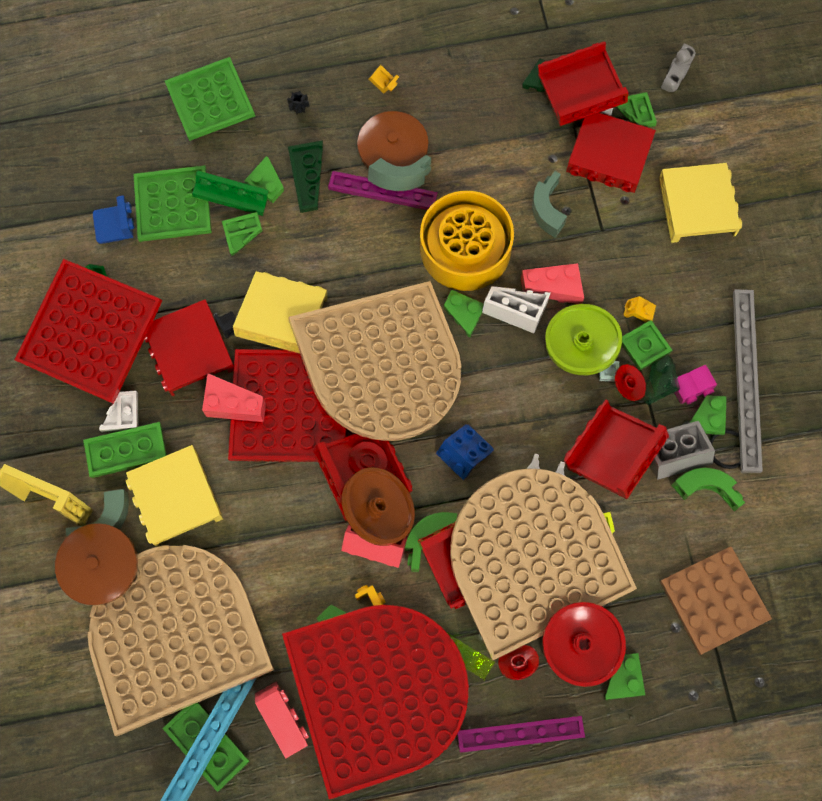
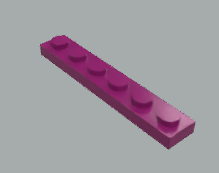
(362, 187)
(521, 734)

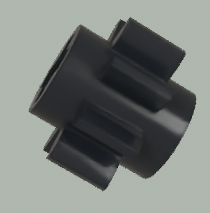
(298, 102)

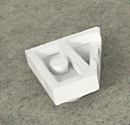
(122, 413)

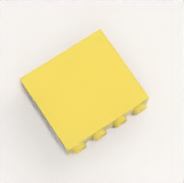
(699, 201)
(270, 305)
(173, 495)
(66, 503)

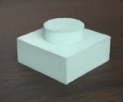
(609, 373)

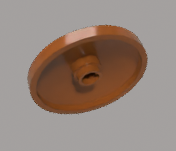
(394, 138)
(378, 506)
(96, 564)

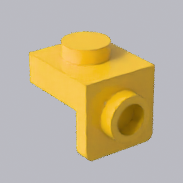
(383, 79)
(640, 309)
(375, 598)

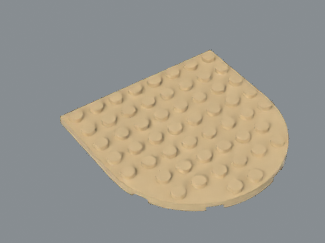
(382, 362)
(529, 550)
(174, 637)

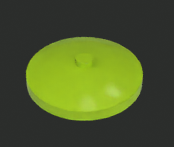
(583, 339)

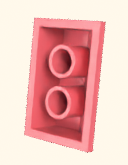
(389, 555)

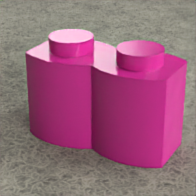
(695, 384)

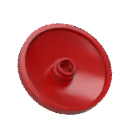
(584, 644)

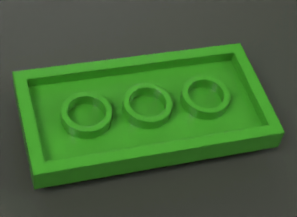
(124, 449)
(226, 760)

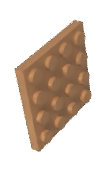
(715, 600)

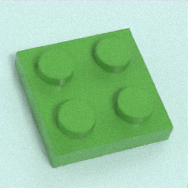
(645, 345)

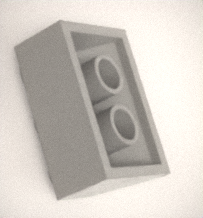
(683, 451)

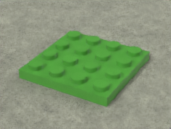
(209, 98)
(167, 205)

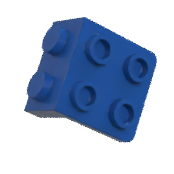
(114, 222)
(464, 451)

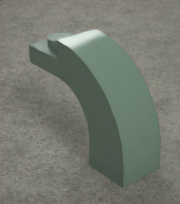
(399, 178)
(544, 213)
(115, 510)

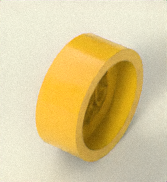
(461, 269)

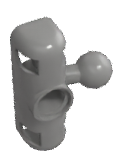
(678, 68)

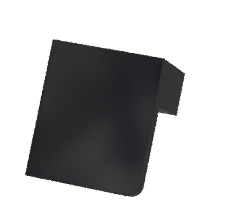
(226, 323)

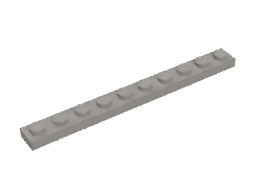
(747, 382)

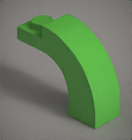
(712, 480)
(423, 528)

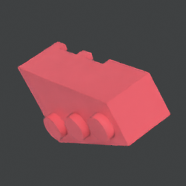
(560, 281)
(231, 401)
(281, 719)

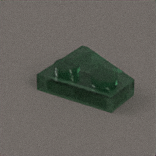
(661, 380)

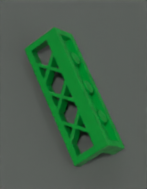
(230, 195)

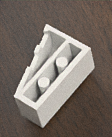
(516, 307)

